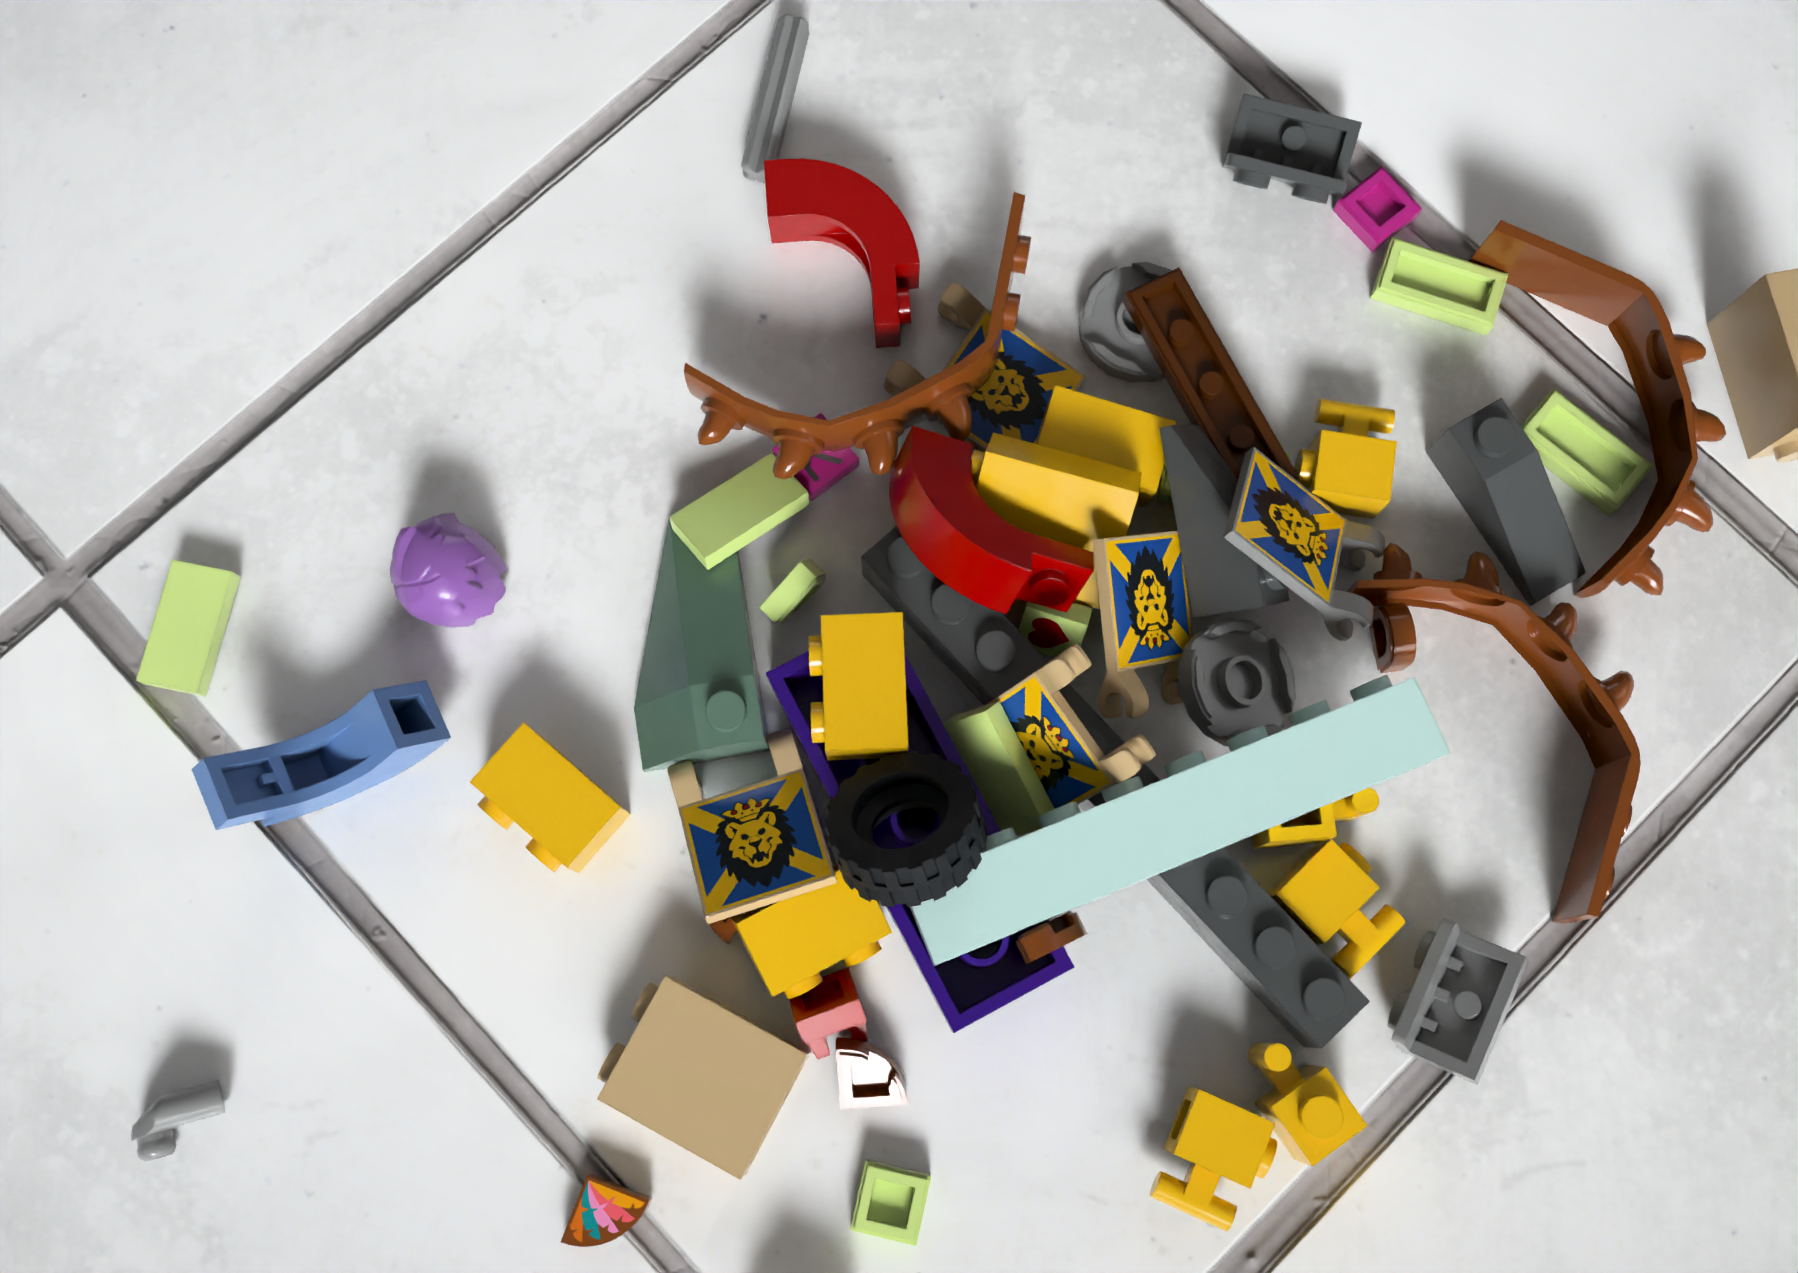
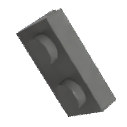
(1291, 147)

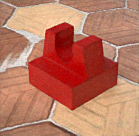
(828, 1010)

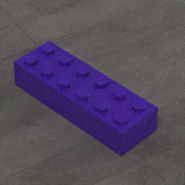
(975, 981)

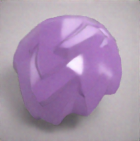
(446, 572)

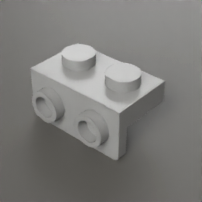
(1456, 1000)

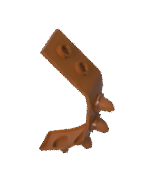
(1657, 371)
(880, 425)
(1585, 700)

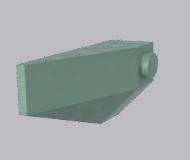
(698, 665)

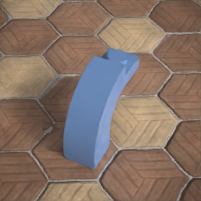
(327, 765)

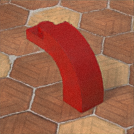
(846, 209)
(967, 541)

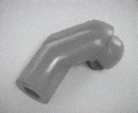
(170, 1111)

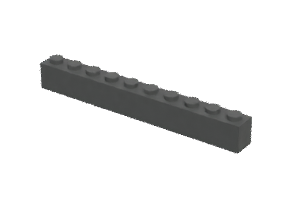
(1209, 892)

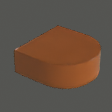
(1393, 637)

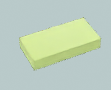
(1439, 286)
(1584, 452)
(738, 512)
(188, 628)
(1000, 767)

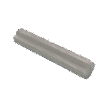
(775, 95)

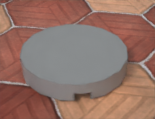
(1109, 330)
(1235, 680)

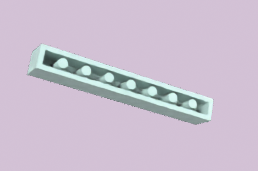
(1184, 815)

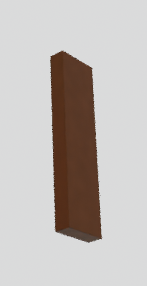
(1201, 370)

